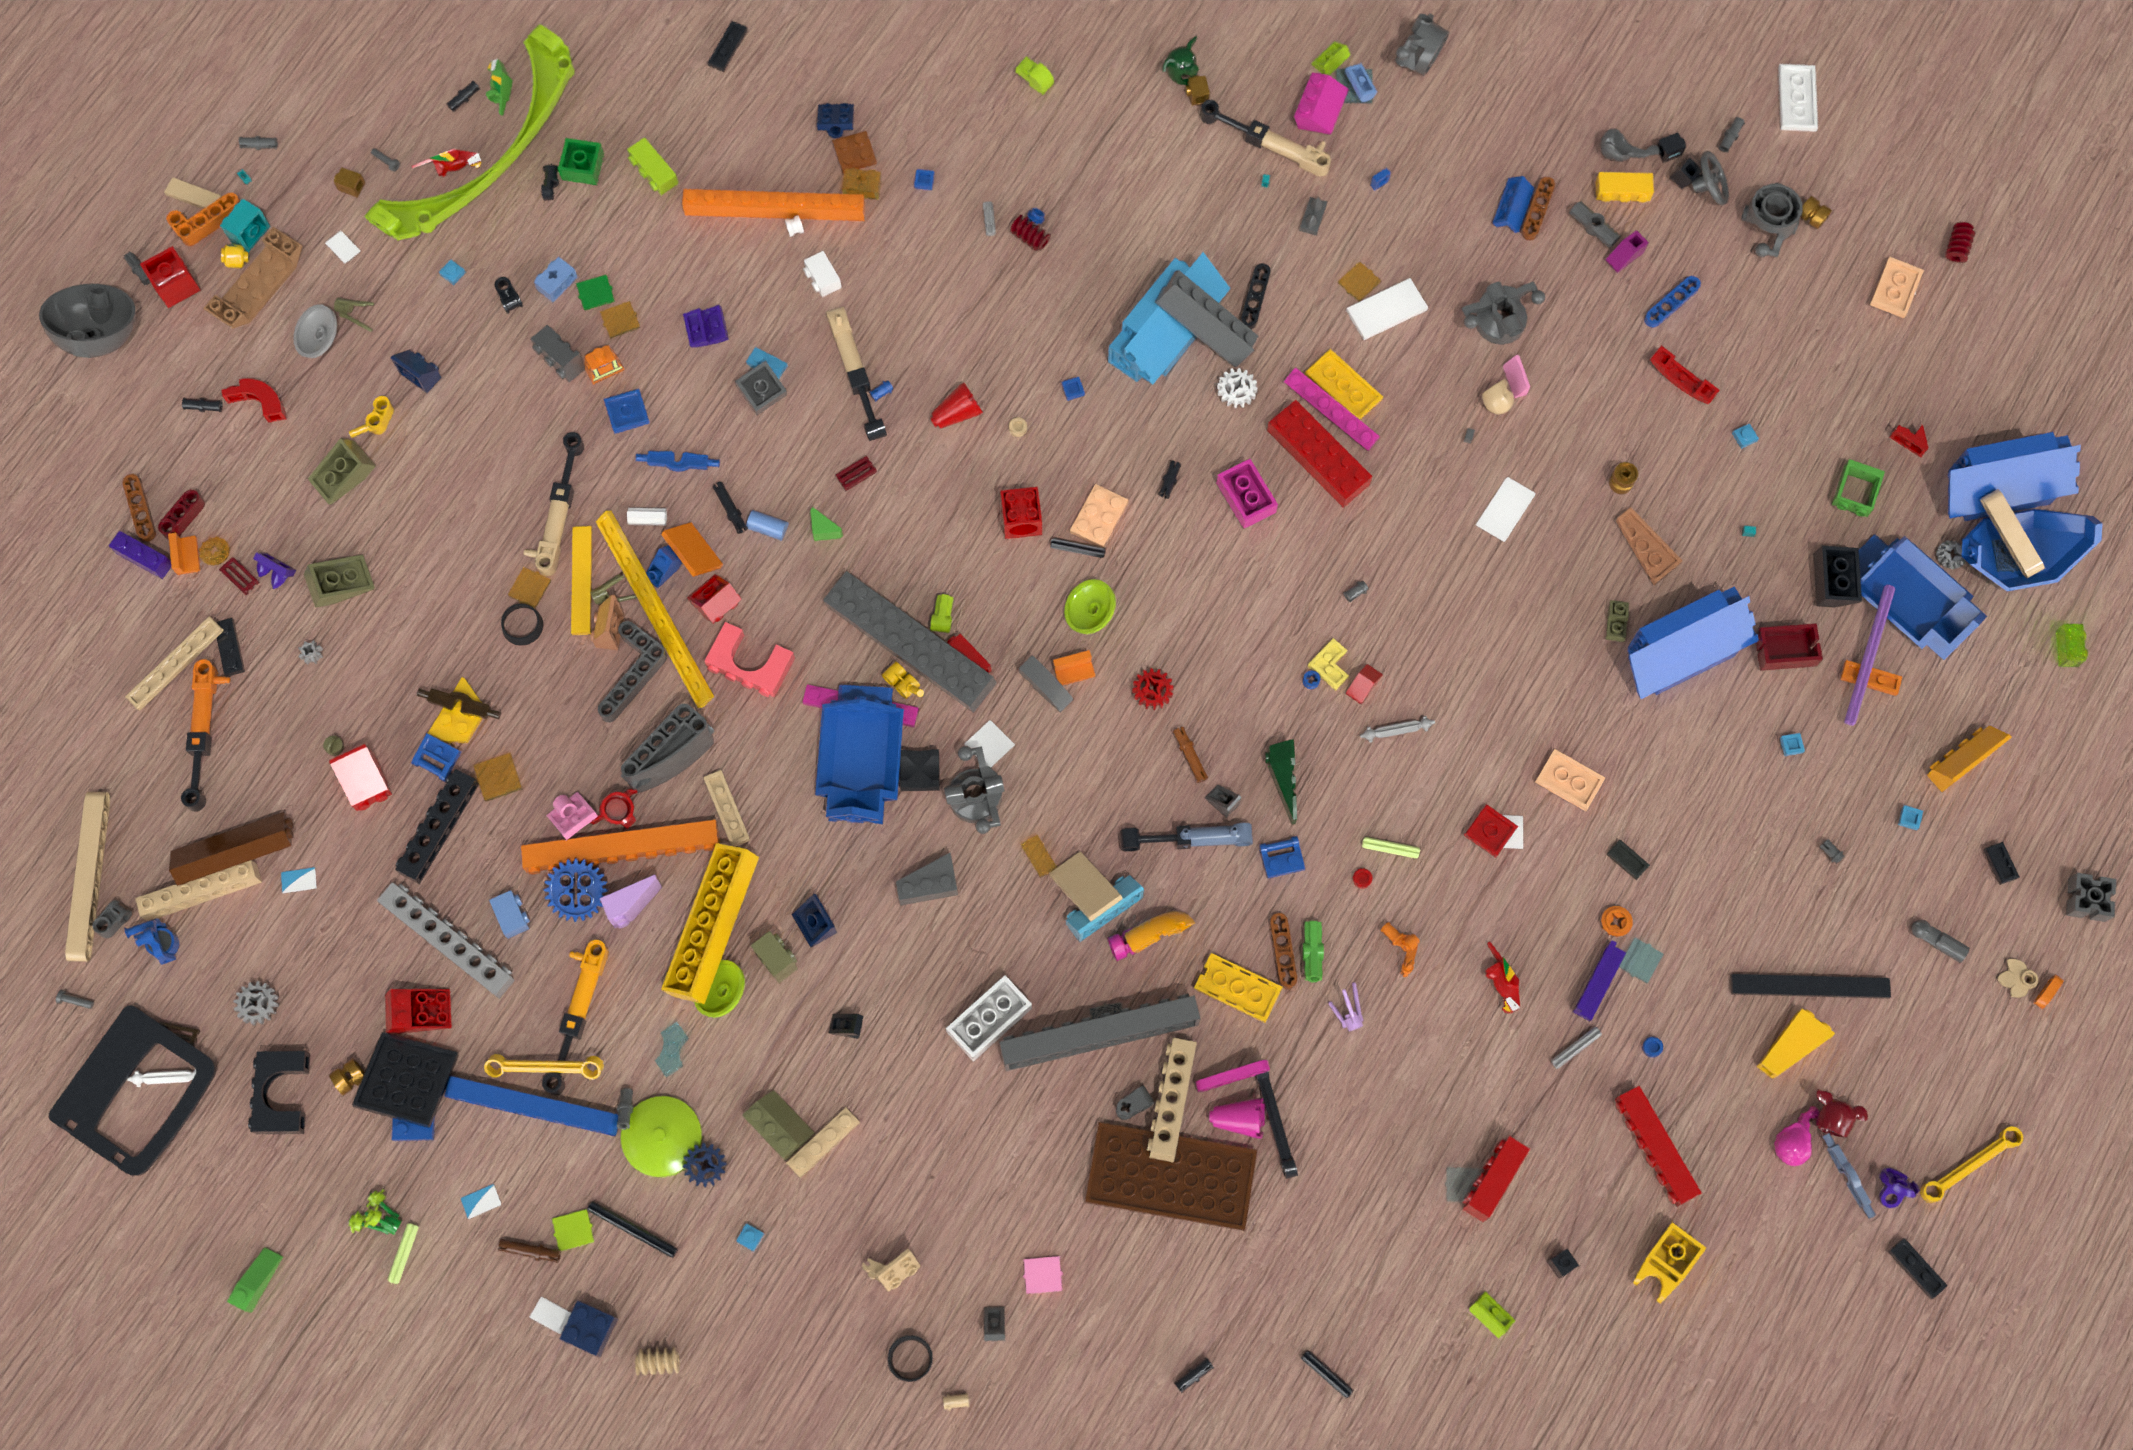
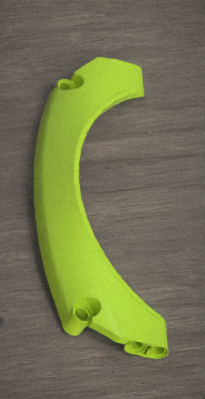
(551, 73)

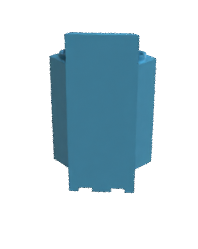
(1150, 336)

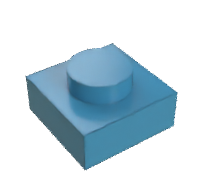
(452, 272)
(1745, 436)
(1792, 744)
(1910, 817)
(750, 1237)

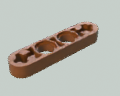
(1538, 208)
(142, 506)
(1283, 951)

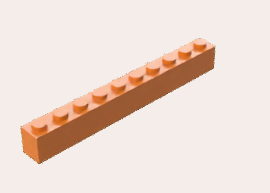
(773, 204)
(622, 846)

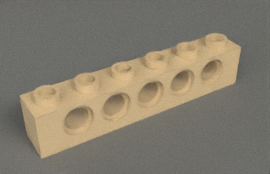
(198, 891)
(1166, 1149)

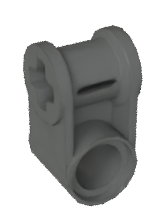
(112, 918)
(1136, 1101)

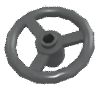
(1710, 179)

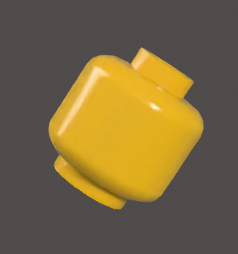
(234, 256)

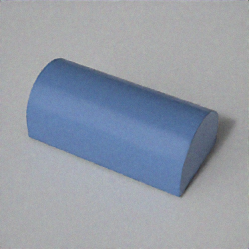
(1360, 82)
(767, 525)

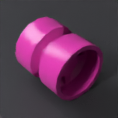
(1118, 947)

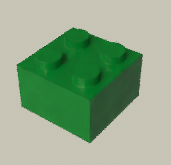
(581, 161)

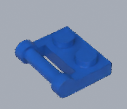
(439, 751)
(1283, 863)

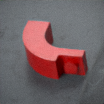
(253, 389)

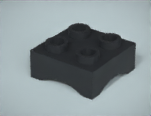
(920, 770)

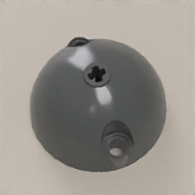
(79, 328)

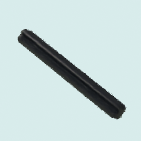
(632, 1229)

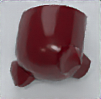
(1837, 1116)

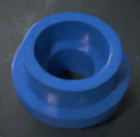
(1036, 215)

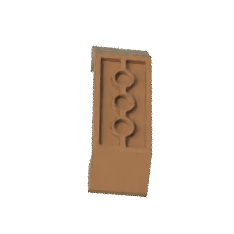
(258, 281)

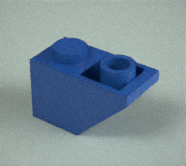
(663, 566)

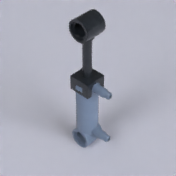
(1187, 837)

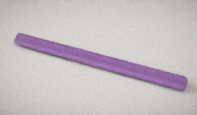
(1869, 655)

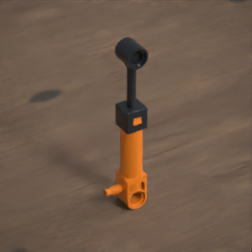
(198, 739)

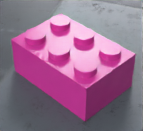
(1247, 493)

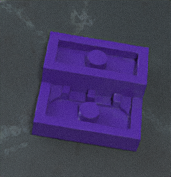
(705, 326)

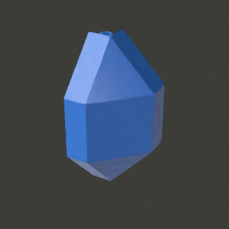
(2057, 537)

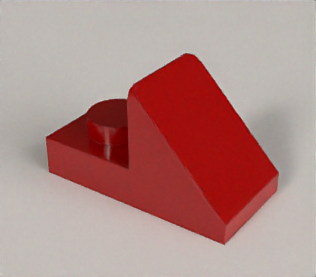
(1915, 442)

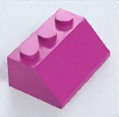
(1320, 104)

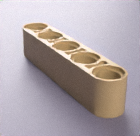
(2012, 533)

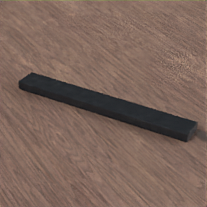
(1810, 986)

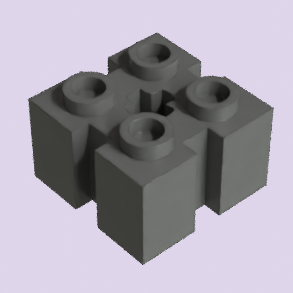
(2091, 897)

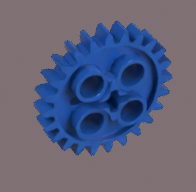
(557, 889)

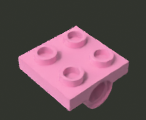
(571, 814)

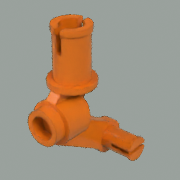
(1408, 943)

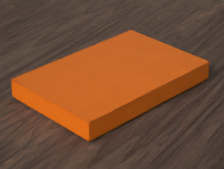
(692, 549)

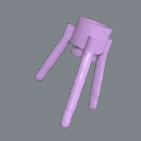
(1353, 1020)

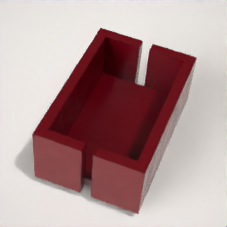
(1788, 647)

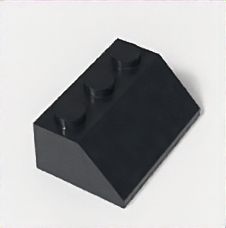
(1837, 576)

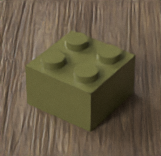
(774, 956)

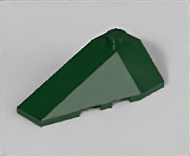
(1281, 764)

